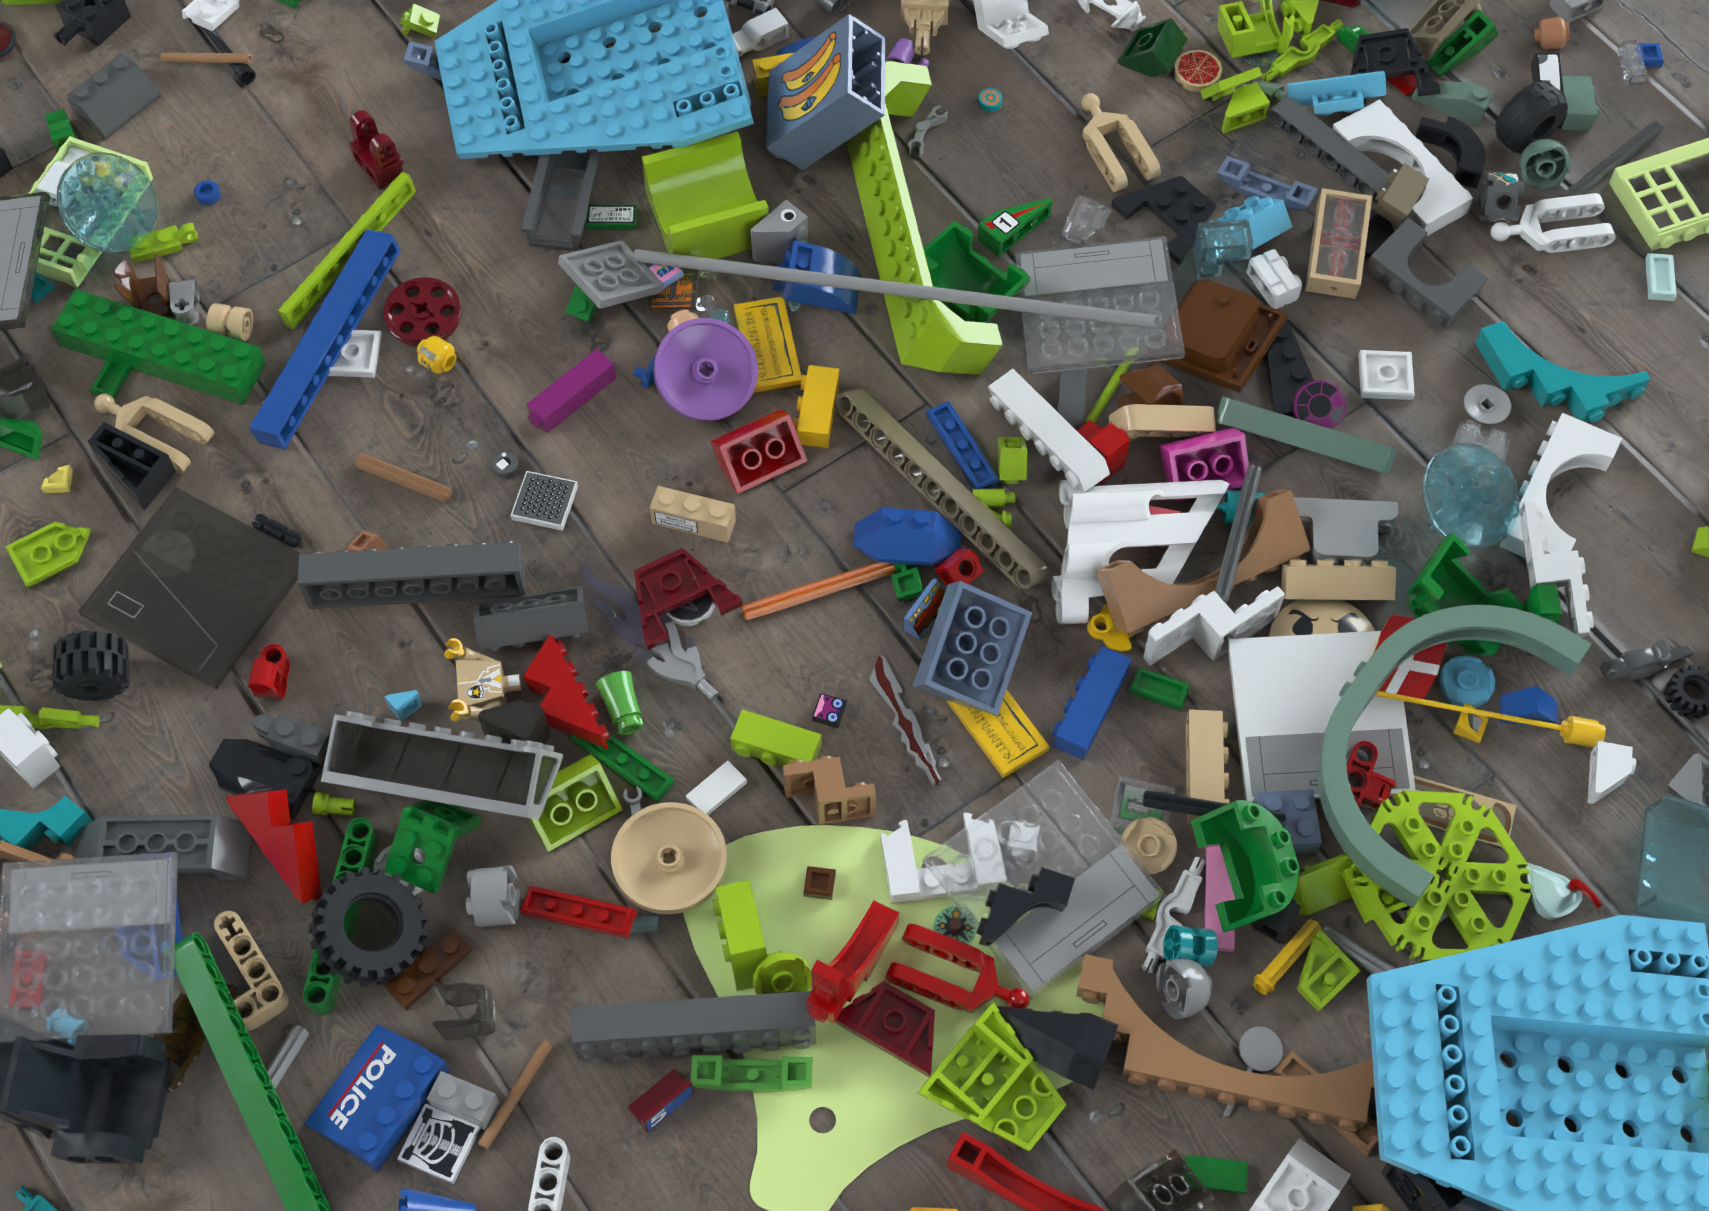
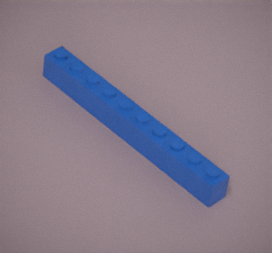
(324, 339)

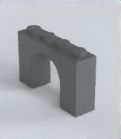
(1439, 302)

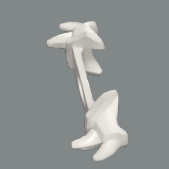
(1126, 12)

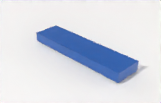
(962, 446)

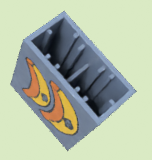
(826, 92)

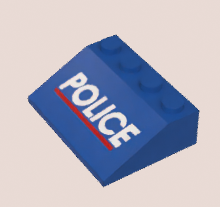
(377, 1097)

